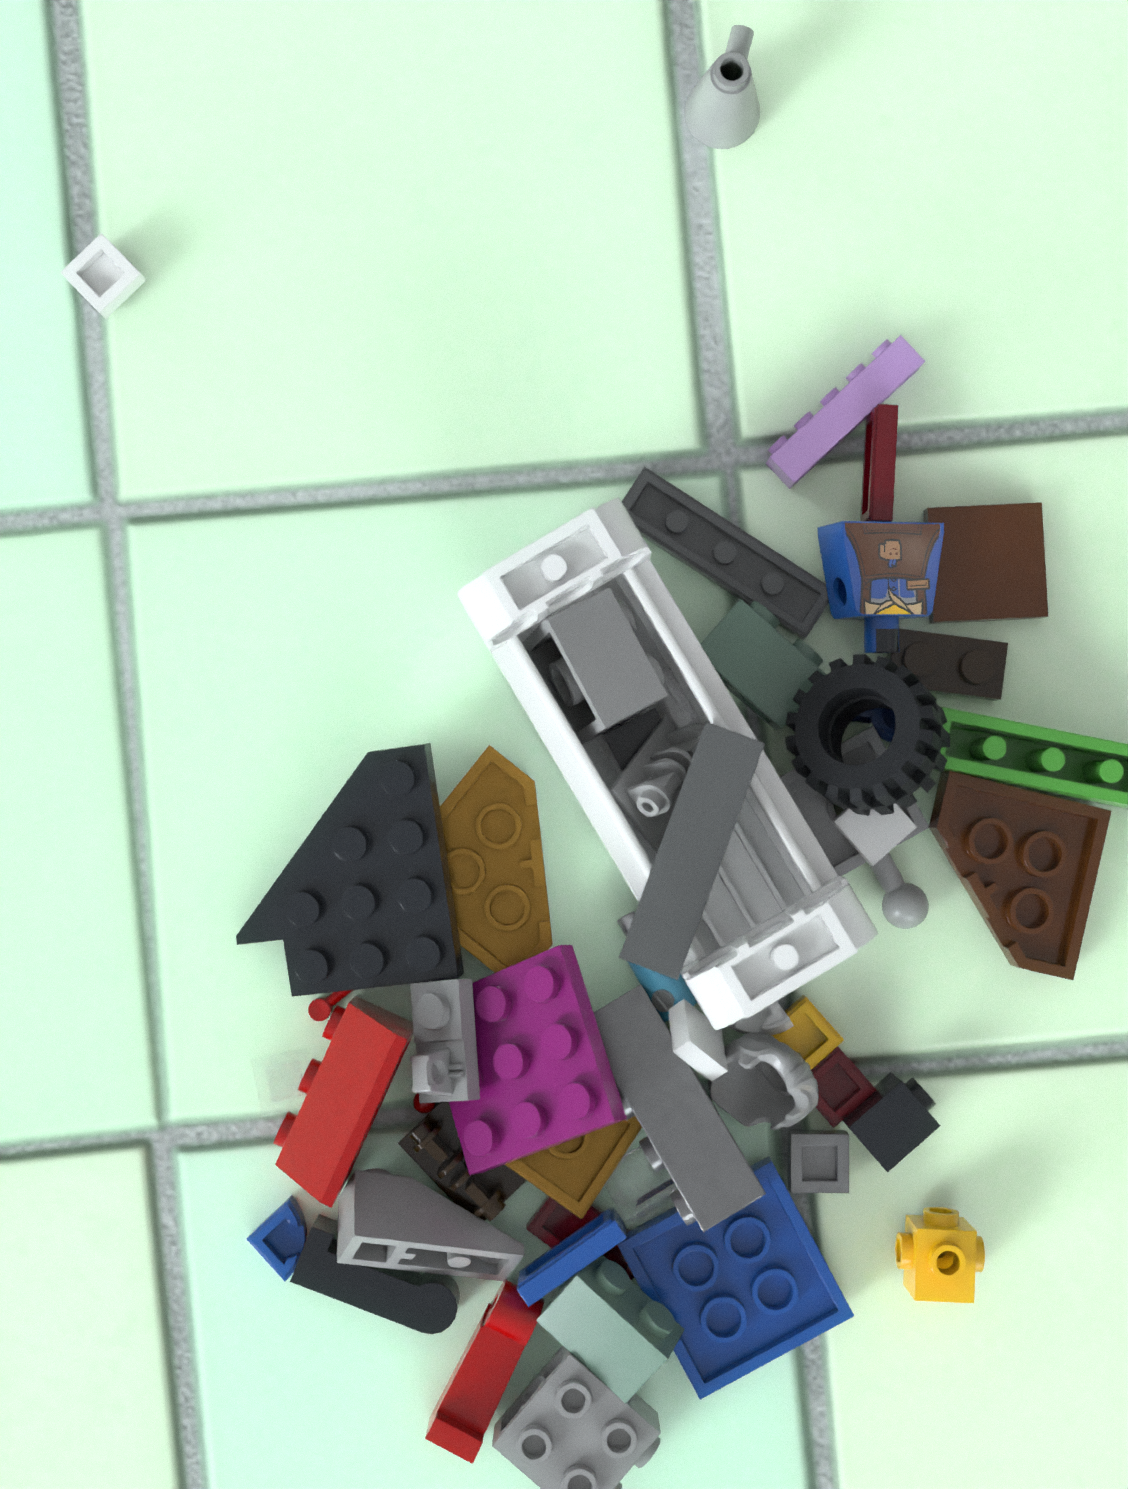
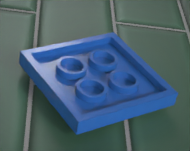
(740, 1286)

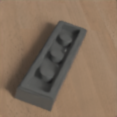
(725, 553)
(691, 850)

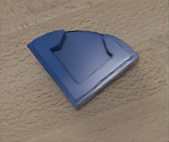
(281, 1237)

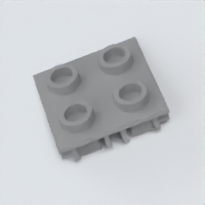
(655, 777)

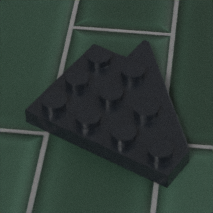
(368, 885)

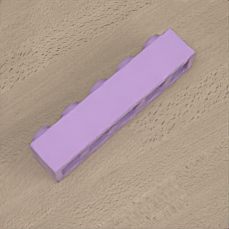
(843, 410)

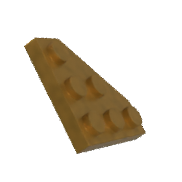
(497, 863)

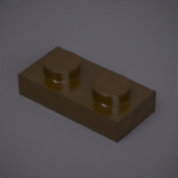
(953, 663)

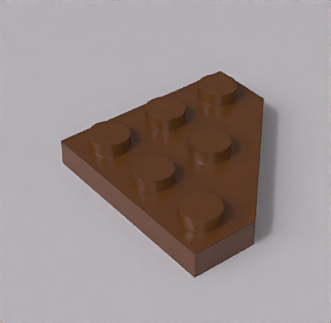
(1024, 865)

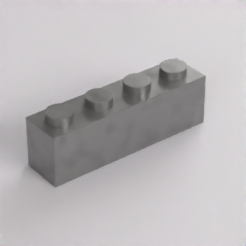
(676, 1114)

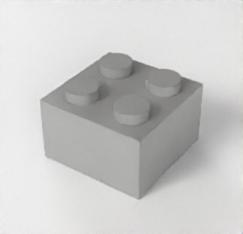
(596, 664)

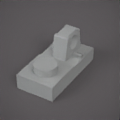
(445, 1041)

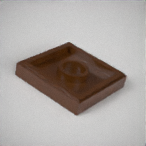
(990, 563)

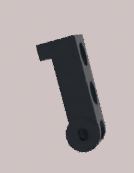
(405, 1297)

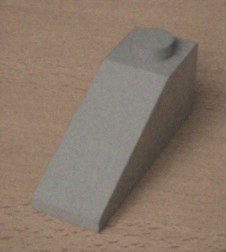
(413, 1228)

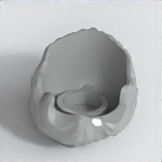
(764, 1083)

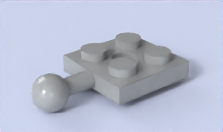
(903, 902)

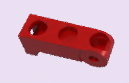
(483, 1373)

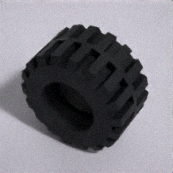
(832, 706)

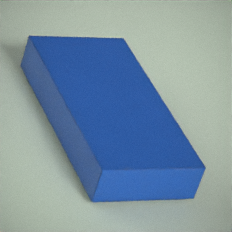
(571, 1255)

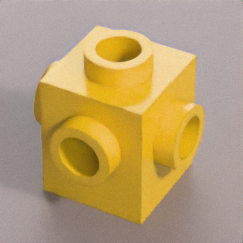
(939, 1256)

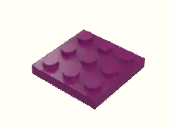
(537, 1063)

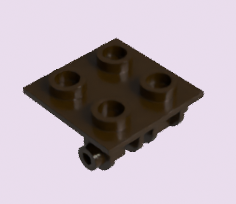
(439, 1154)

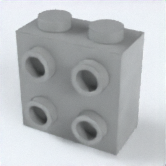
(575, 1430)

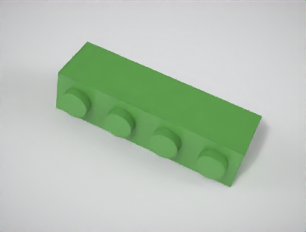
(1037, 758)

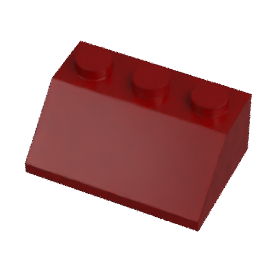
(342, 1097)

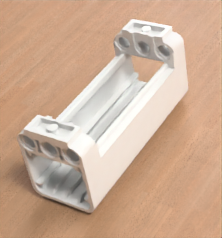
(776, 900)

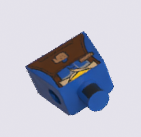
(881, 575)

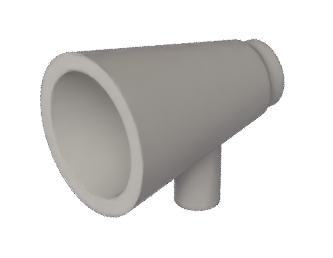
(724, 103)

